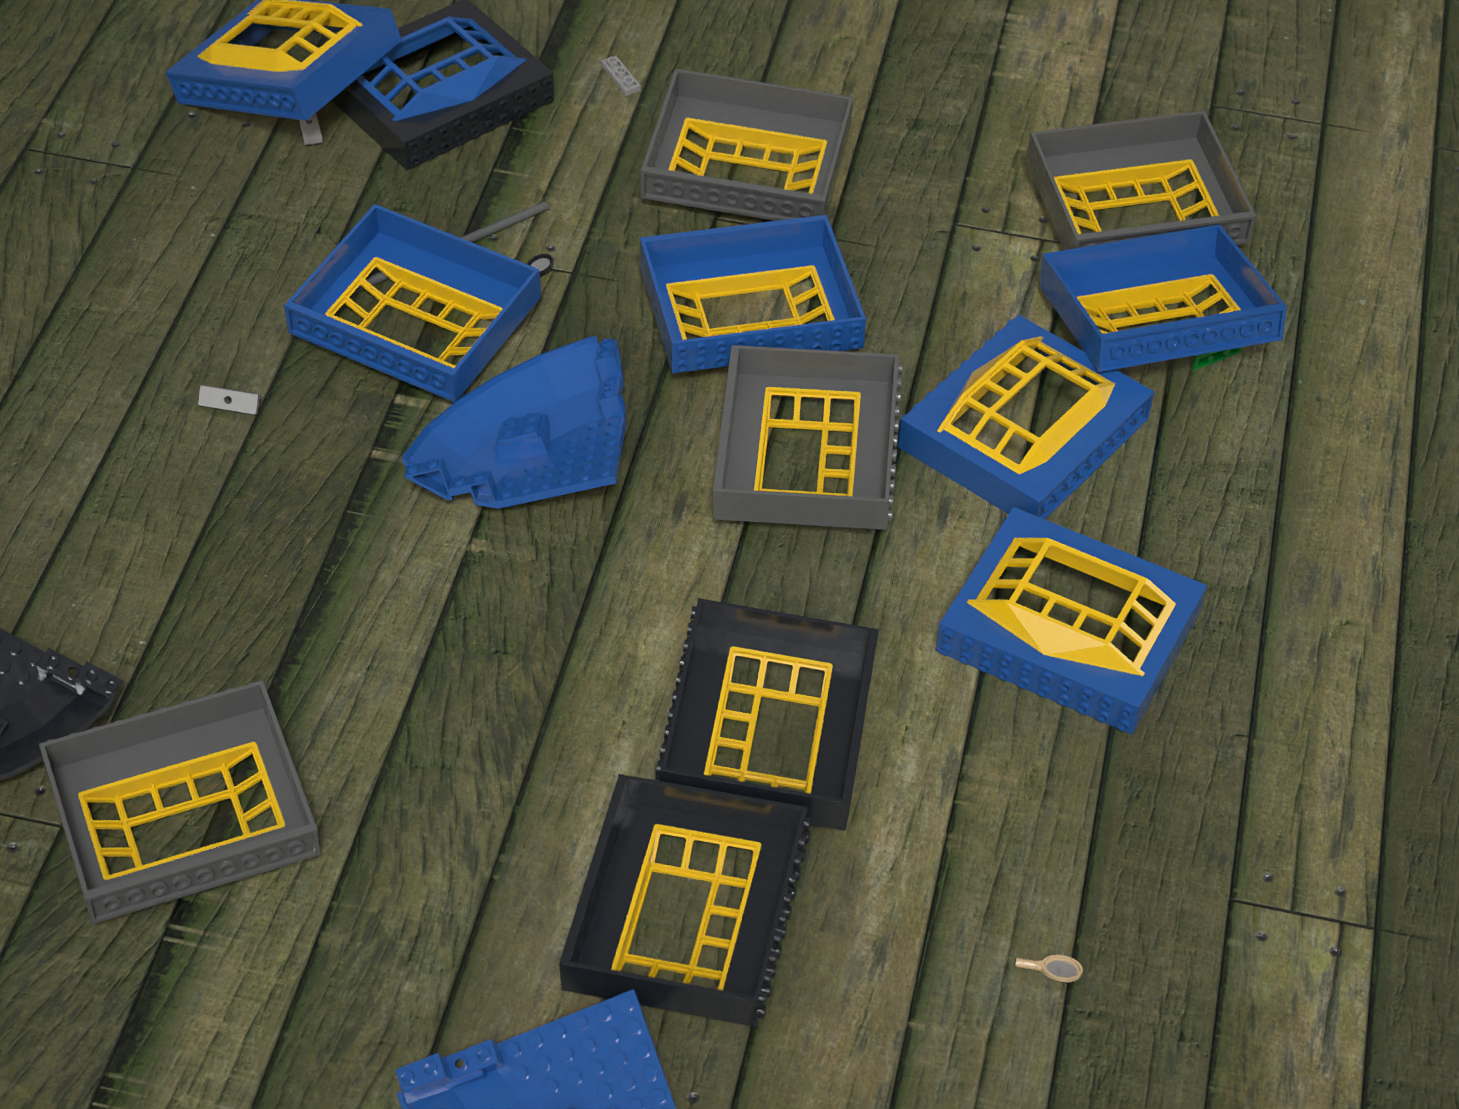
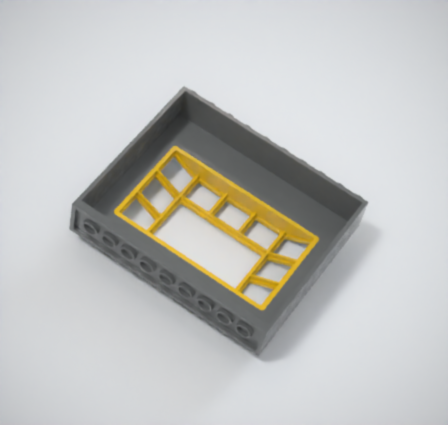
(750, 117)
(1137, 155)
(766, 372)
(166, 751)

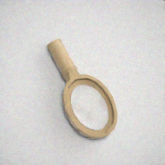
(1055, 967)

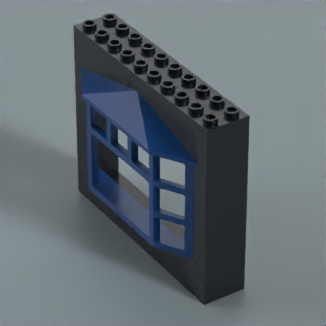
(456, 106)

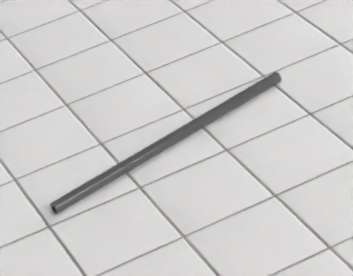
(479, 234)

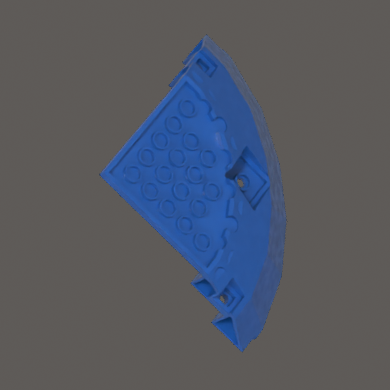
(529, 431)
(576, 1062)

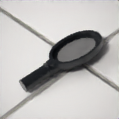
(543, 262)

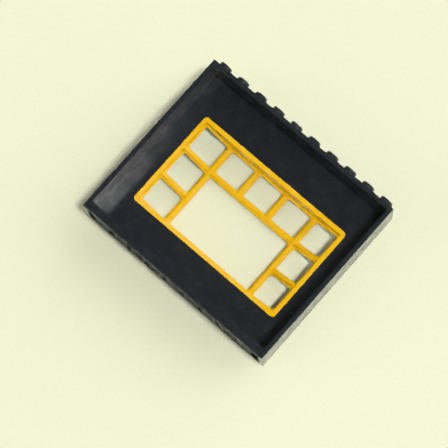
(702, 691)
(621, 875)

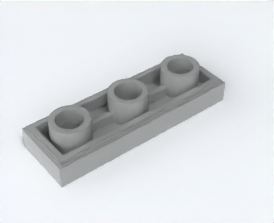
(620, 75)
(311, 130)
(218, 398)

